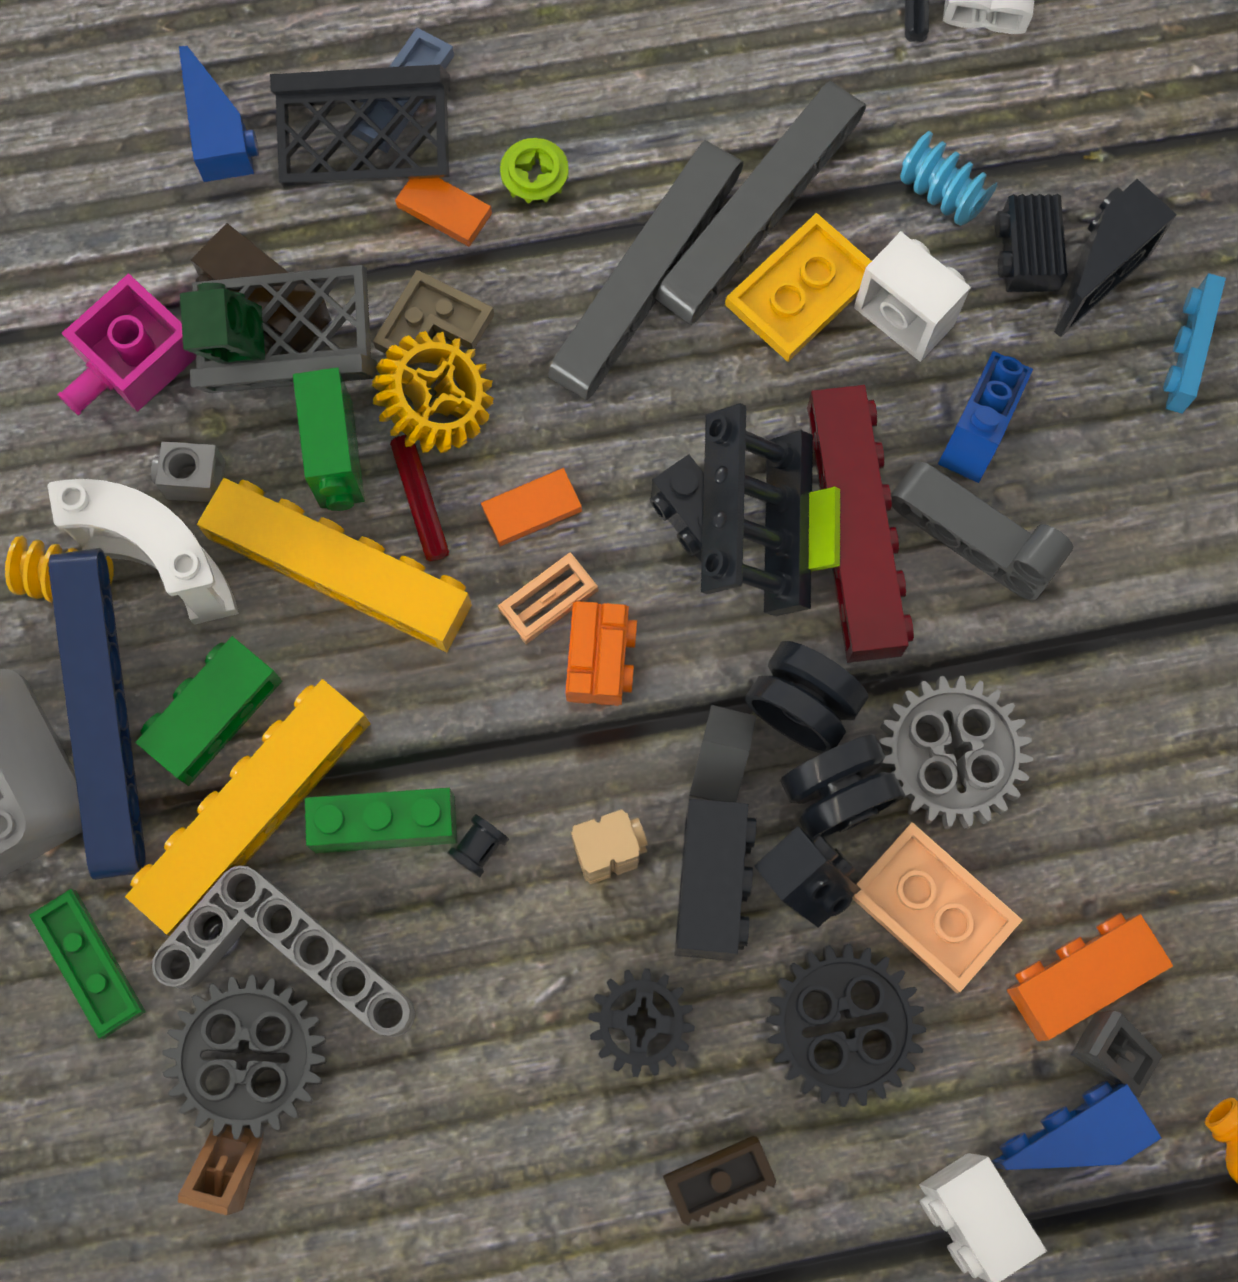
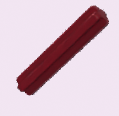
(420, 500)

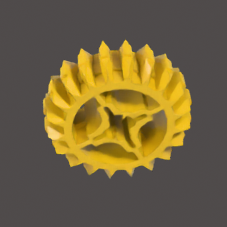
(465, 404)

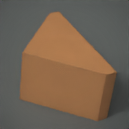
(222, 1173)

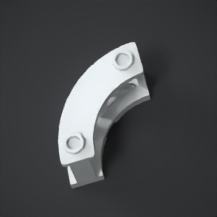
(147, 532)

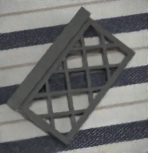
(279, 369)

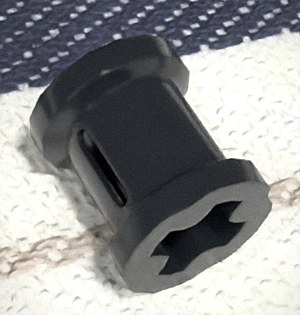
(478, 845)

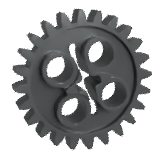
(240, 1102)

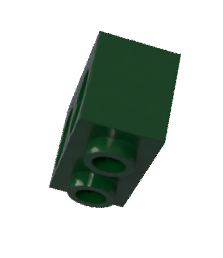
(222, 325)

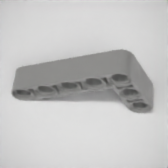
(292, 942)

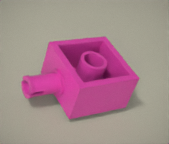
(126, 346)

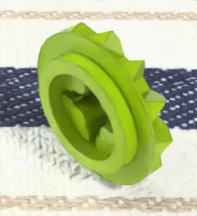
(522, 157)

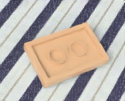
(935, 907)

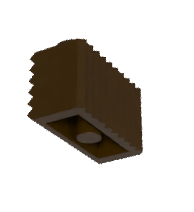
(719, 1179)

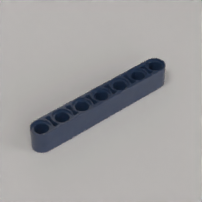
(97, 713)

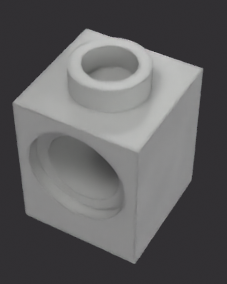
(199, 485)

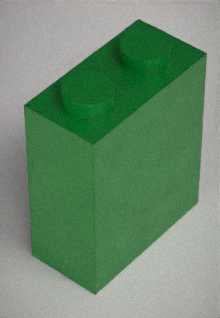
(328, 439)

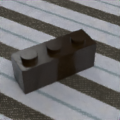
(234, 256)

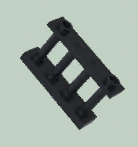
(786, 528)

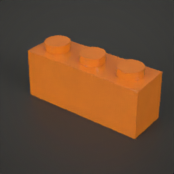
(1088, 975)

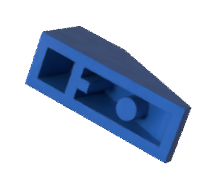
(217, 131)

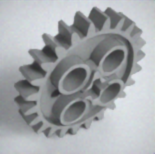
(996, 748)

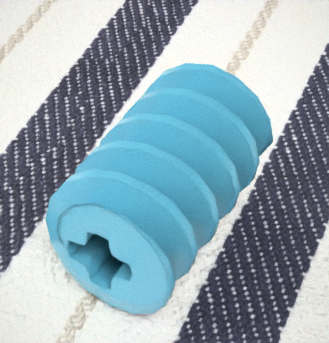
(945, 181)

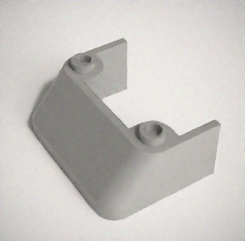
(35, 779)

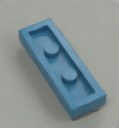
(1193, 343)

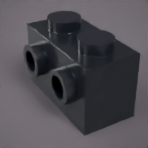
(679, 498)
(809, 876)

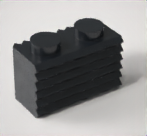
(1032, 243)

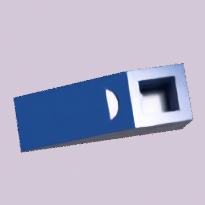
(986, 417)
(1097, 1133)

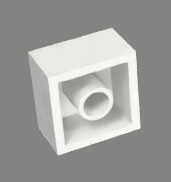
(911, 295)
(981, 1218)

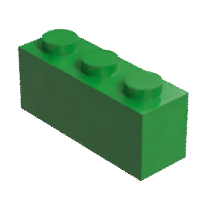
(208, 710)
(380, 820)

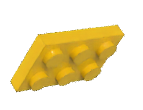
(800, 287)

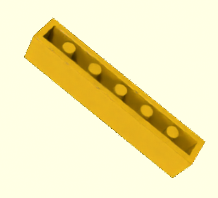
(335, 563)
(250, 805)

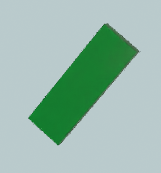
(87, 963)

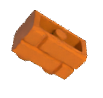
(598, 653)

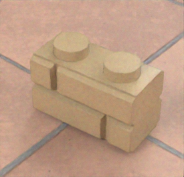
(608, 845)

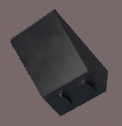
(1118, 244)

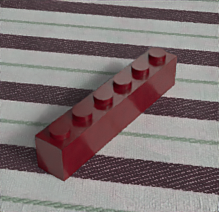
(867, 577)

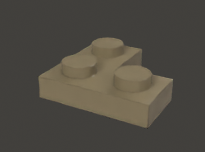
(434, 308)

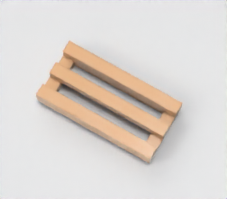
(517, 621)

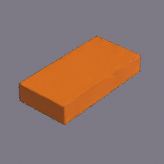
(444, 208)
(531, 507)

